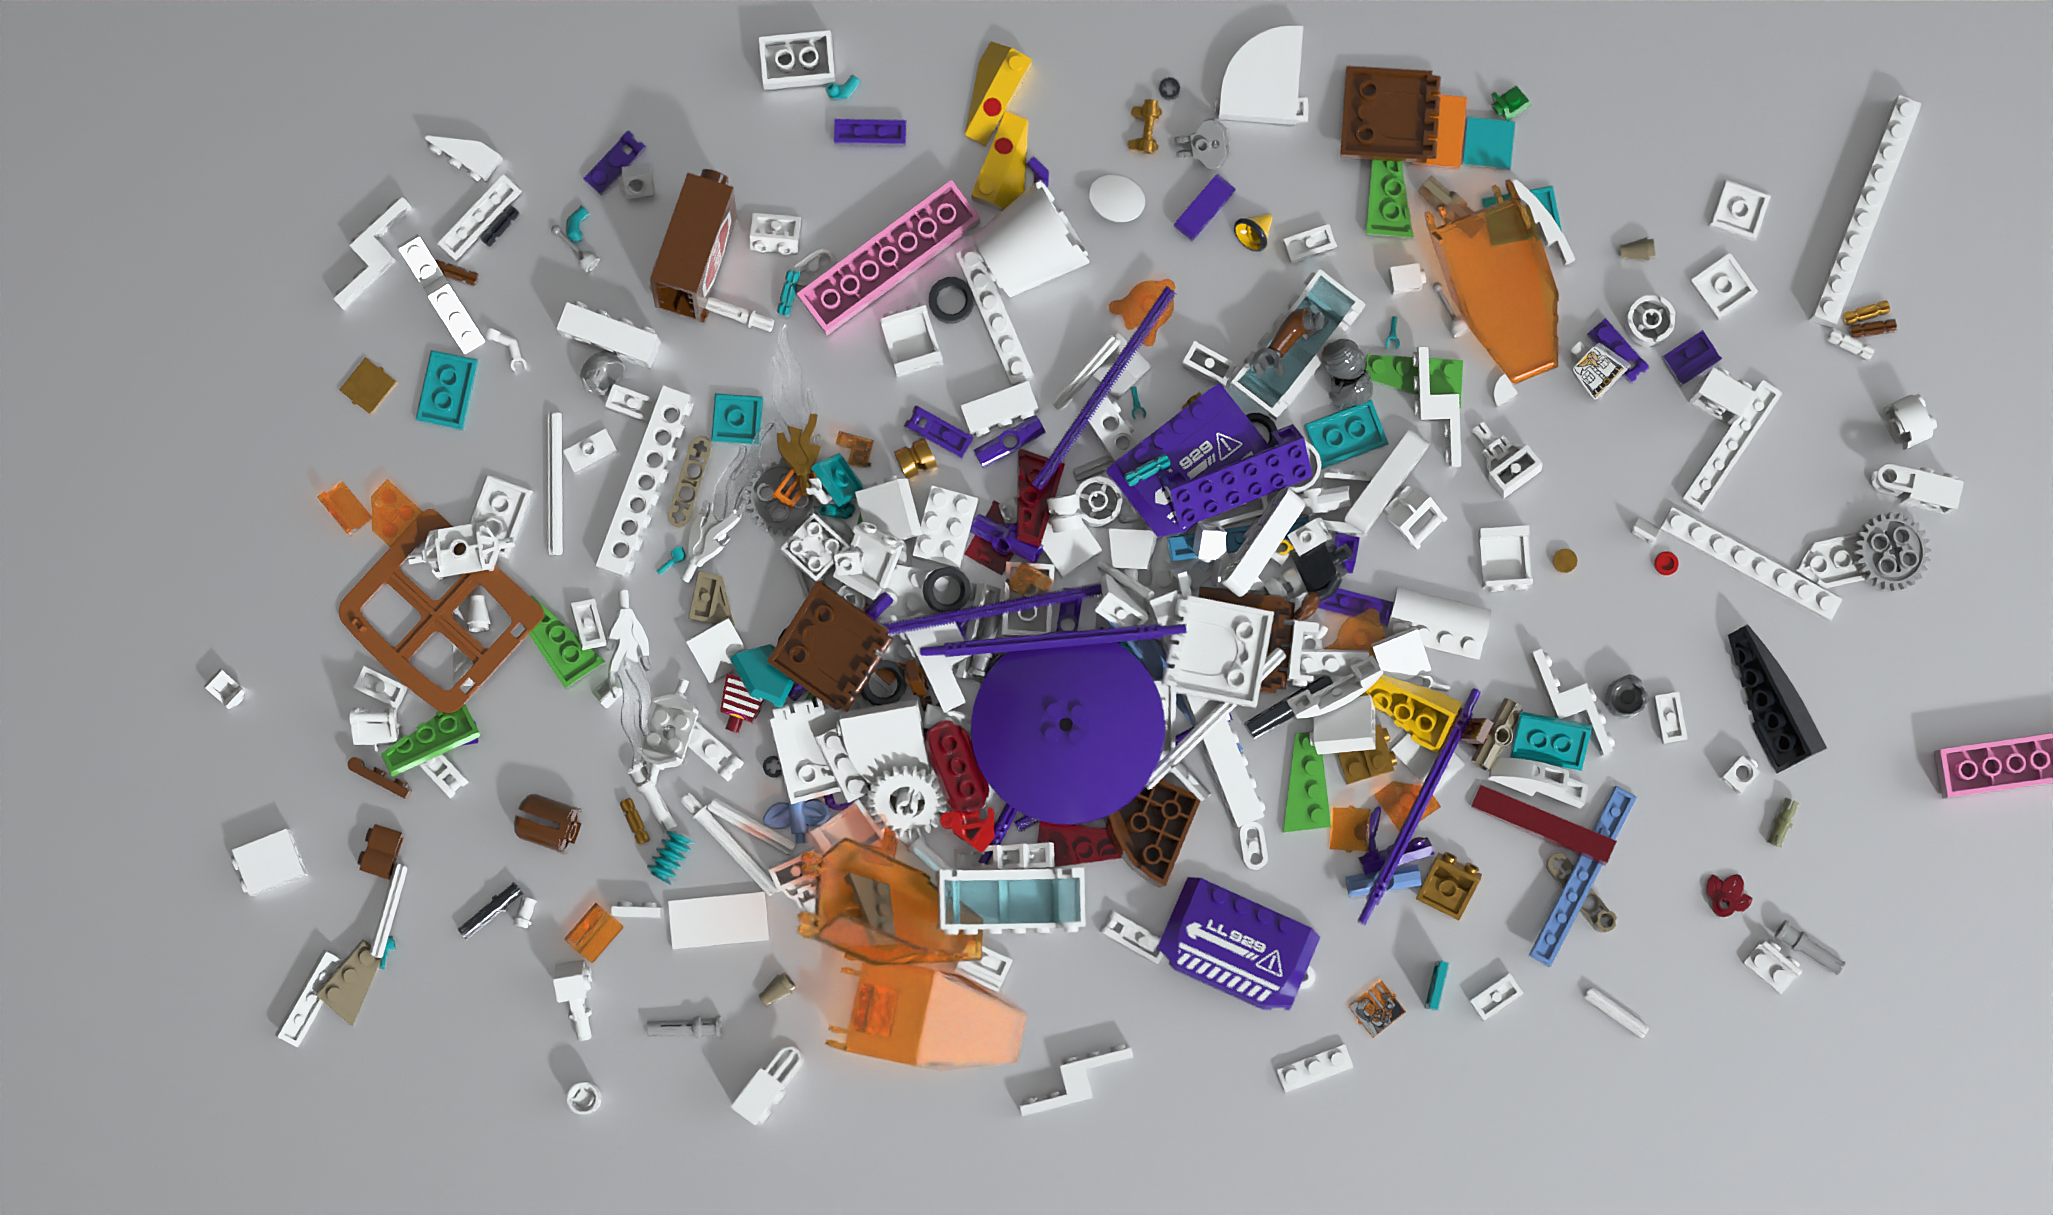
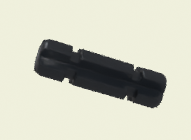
(500, 225)

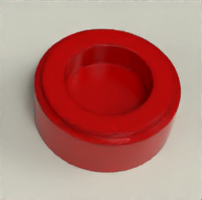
(1666, 563)

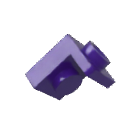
(1353, 543)

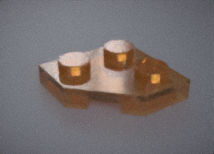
(392, 513)
(1398, 800)

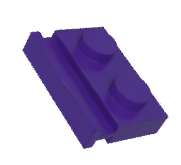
(1692, 357)

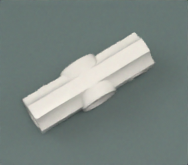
(1321, 501)

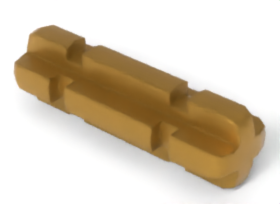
(1866, 312)
(634, 821)

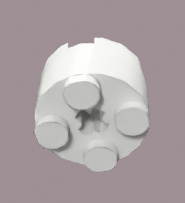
(1663, 323)
(1909, 421)
(1111, 498)

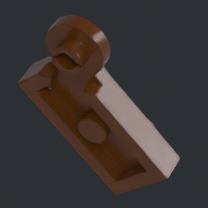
(918, 682)

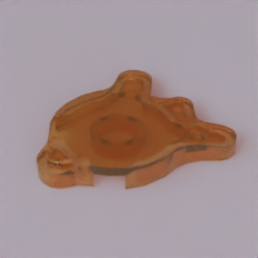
(1138, 303)
(1360, 632)

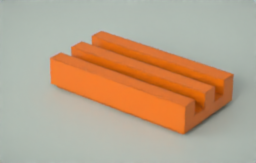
(785, 498)

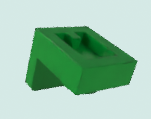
(1510, 103)

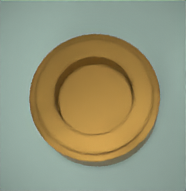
(1564, 560)

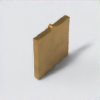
(367, 385)

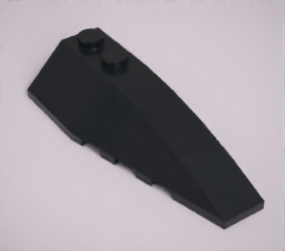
(1777, 709)

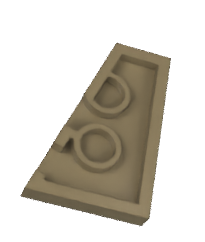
(873, 900)
(350, 982)

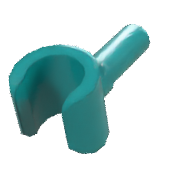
(1393, 334)
(1136, 403)
(678, 555)
(390, 945)

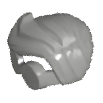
(601, 372)

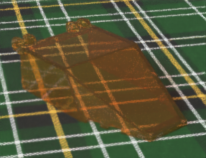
(1502, 283)
(914, 909)
(928, 1019)

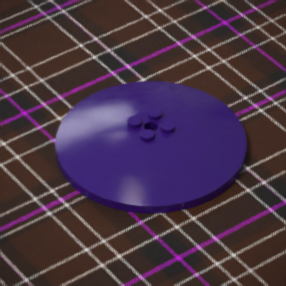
(1078, 771)

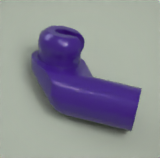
(1040, 171)

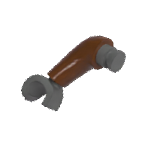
(1293, 327)

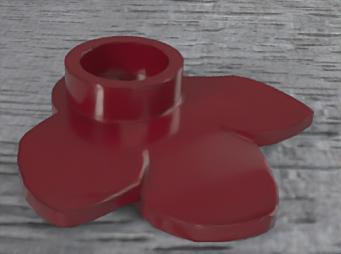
(1730, 892)

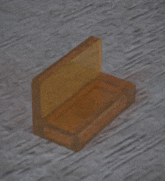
(345, 508)
(888, 845)
(593, 933)

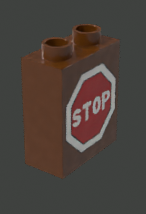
(694, 244)

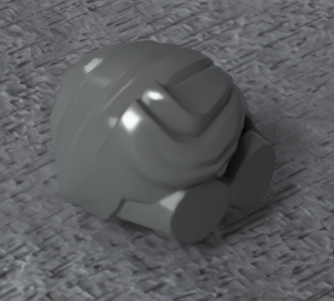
(1344, 359)
(1351, 392)
(1626, 697)

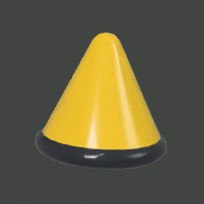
(1253, 231)

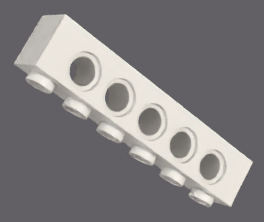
(1109, 438)

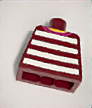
(739, 704)

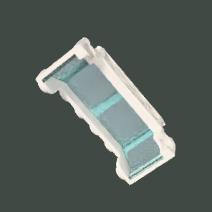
(1304, 357)
(1010, 900)

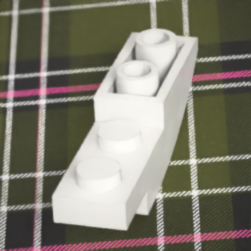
(1535, 776)

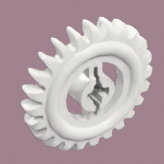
(907, 817)

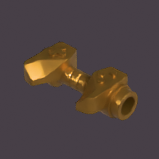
(1149, 113)

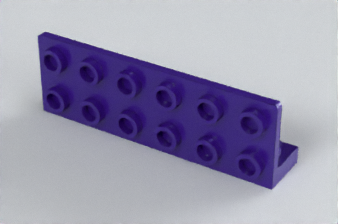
(1239, 481)

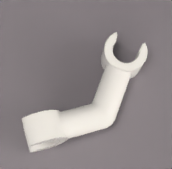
(496, 336)
(823, 497)

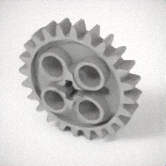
(771, 478)
(1871, 557)

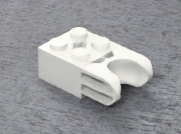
(768, 1086)

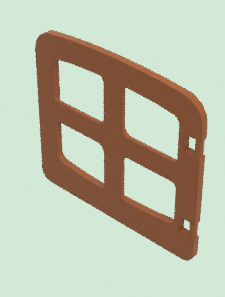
(437, 617)

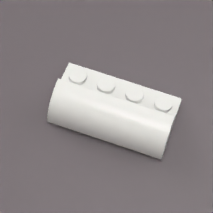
(1440, 622)

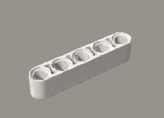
(1387, 481)
(1262, 541)

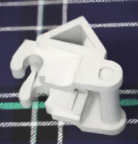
(1408, 509)
(374, 727)

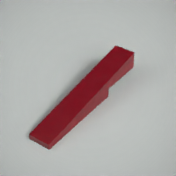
(1544, 825)

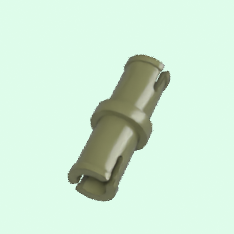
(1783, 822)

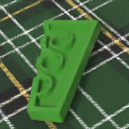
(1388, 202)
(1398, 373)
(563, 649)
(430, 740)
(1307, 790)

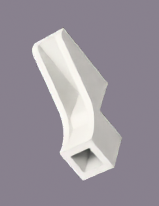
(1210, 547)

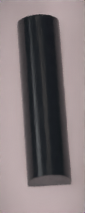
(1281, 711)

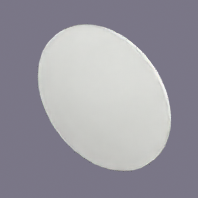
(1116, 198)

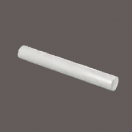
(1125, 580)

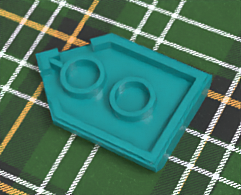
(760, 677)

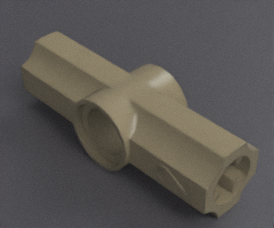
(1439, 196)
(1503, 724)

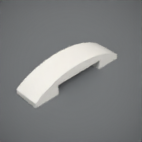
(1339, 693)

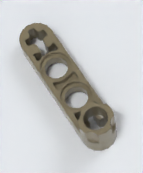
(692, 482)
(1595, 920)

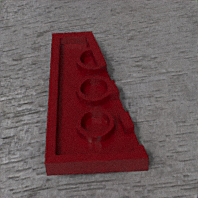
(1031, 502)
(1077, 844)

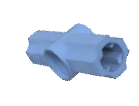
(1402, 878)

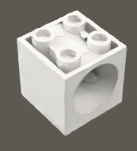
(814, 548)

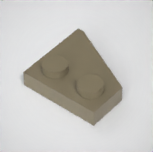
(709, 600)

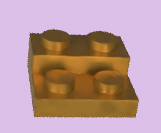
(1368, 763)
(1449, 885)

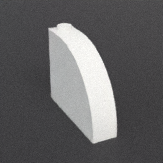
(1263, 78)
(885, 739)

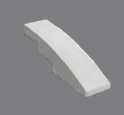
(1546, 225)
(935, 668)
(1007, 857)

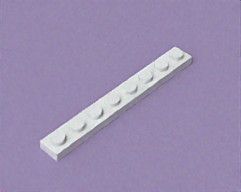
(1751, 564)

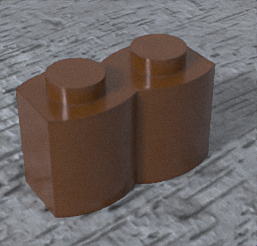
(381, 851)

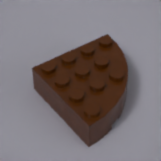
(1153, 829)

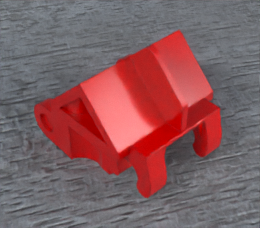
(971, 828)

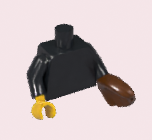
(1320, 572)

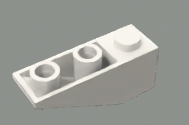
(470, 154)

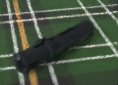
(492, 909)

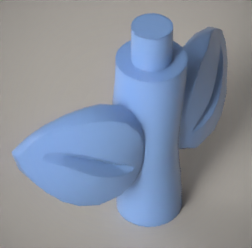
(797, 816)

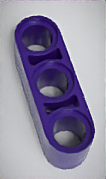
(1204, 207)

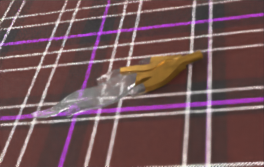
(800, 423)

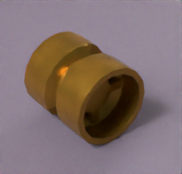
(915, 458)

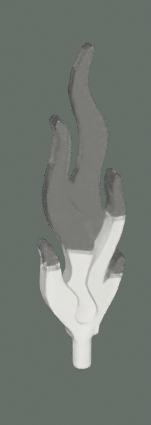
(710, 539)
(624, 664)

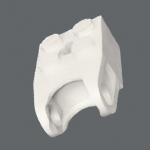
(1920, 487)

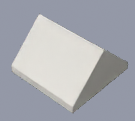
(1133, 372)

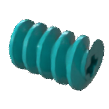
(669, 856)

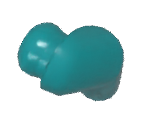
(842, 91)
(573, 224)
(844, 511)

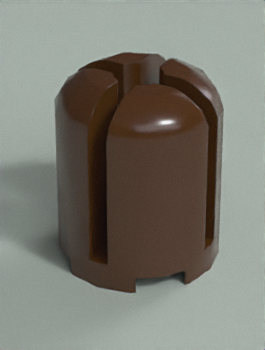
(545, 835)

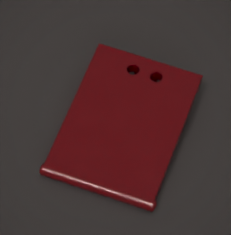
(983, 551)

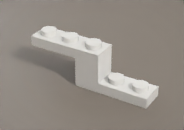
(372, 252)
(441, 294)
(1437, 406)
(1572, 701)
(1075, 1080)

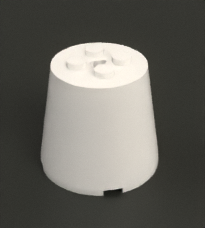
(1029, 243)

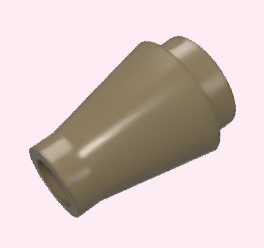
(1639, 250)
(777, 989)

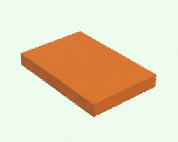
(1450, 132)

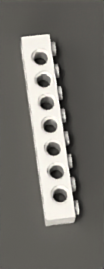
(667, 400)

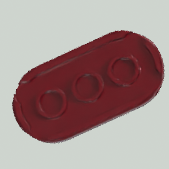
(956, 767)

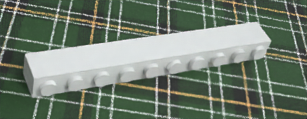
(1865, 211)
(1220, 743)

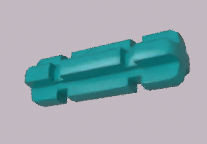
(788, 292)
(1147, 469)

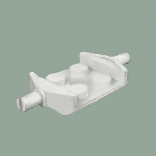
(480, 552)
(670, 712)

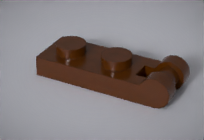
(379, 777)

